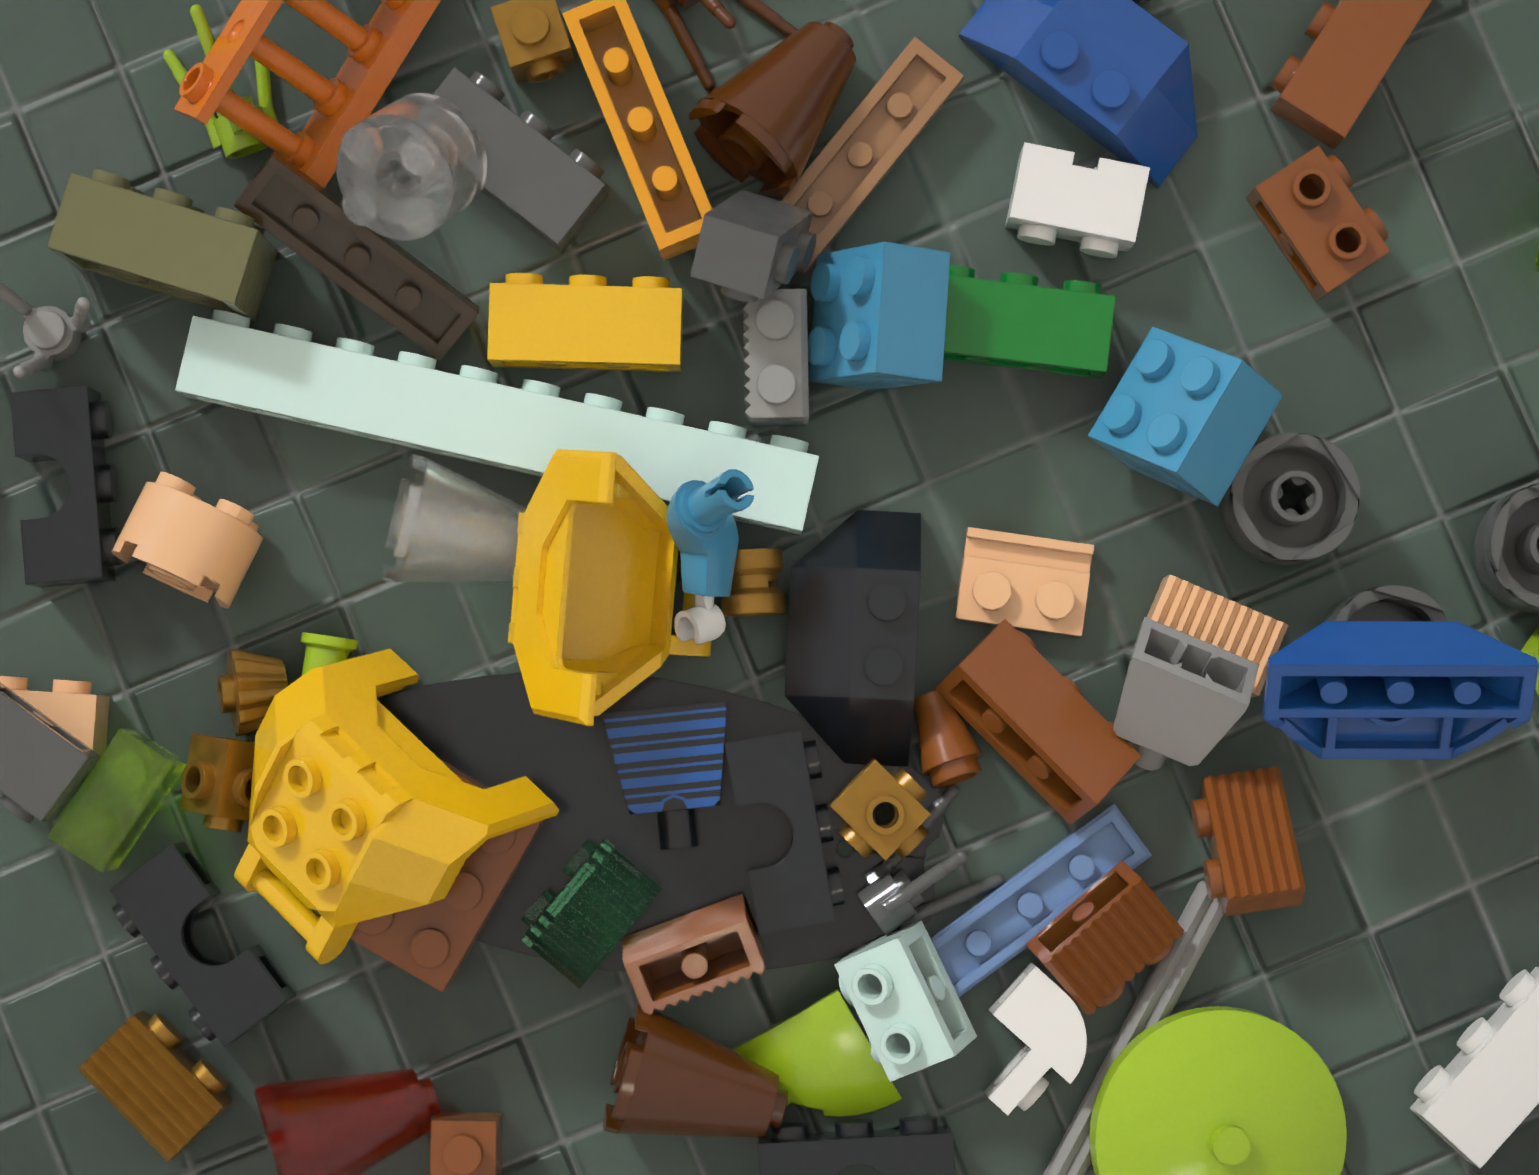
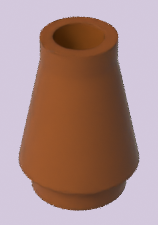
(945, 742)

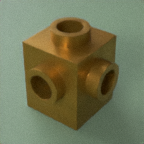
(218, 780)
(868, 790)

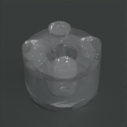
(410, 167)

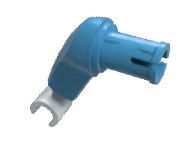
(708, 545)

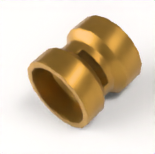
(753, 584)

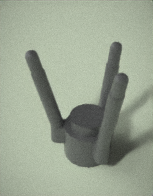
(894, 898)

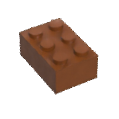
(438, 936)

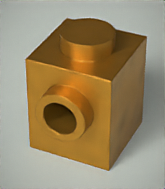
(533, 39)

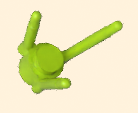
(223, 132)

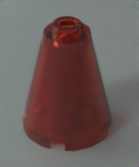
(344, 1120)

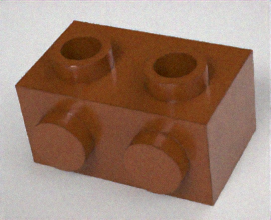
(1319, 222)

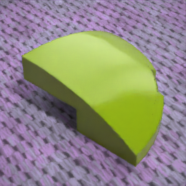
(823, 1060)

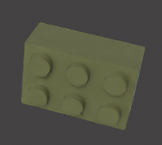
(163, 243)

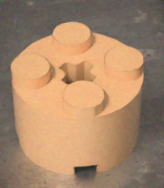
(189, 541)

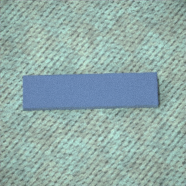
(1032, 898)

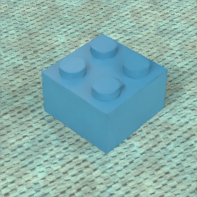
(879, 316)
(1185, 415)

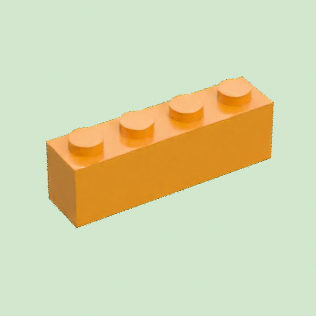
(640, 123)

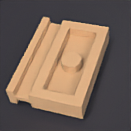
(1024, 580)

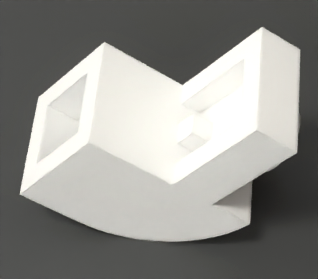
(1052, 1033)

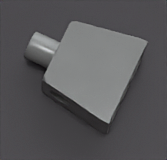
(1180, 696)

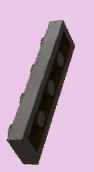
(356, 257)

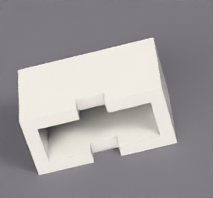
(1076, 202)

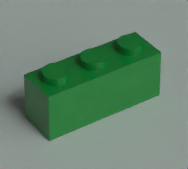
(1028, 324)

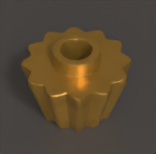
(249, 688)

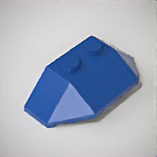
(1101, 69)
(1397, 689)

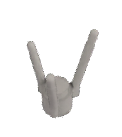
(47, 331)

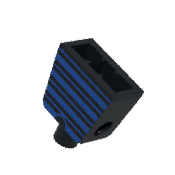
(670, 764)

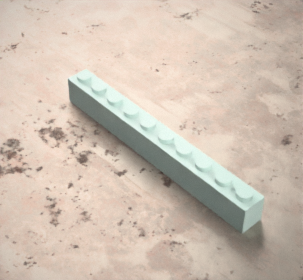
(476, 417)

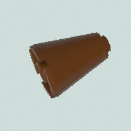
(777, 107)
(688, 1085)

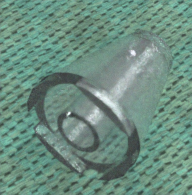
(450, 529)

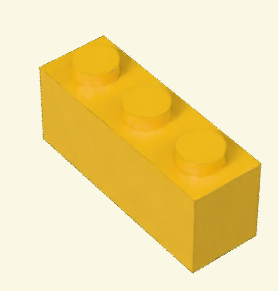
(585, 324)

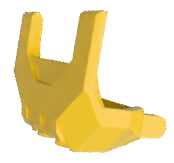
(593, 587)
(358, 809)

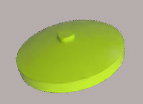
(1218, 1098)

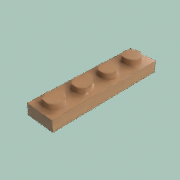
(873, 141)

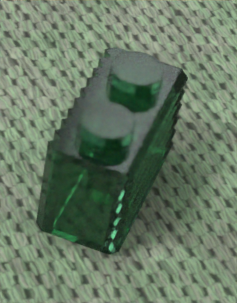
(590, 911)

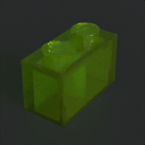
(117, 800)

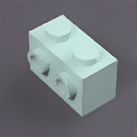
(905, 1001)

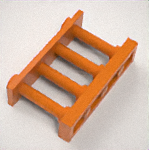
(339, 103)

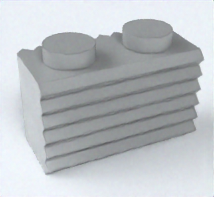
(776, 359)

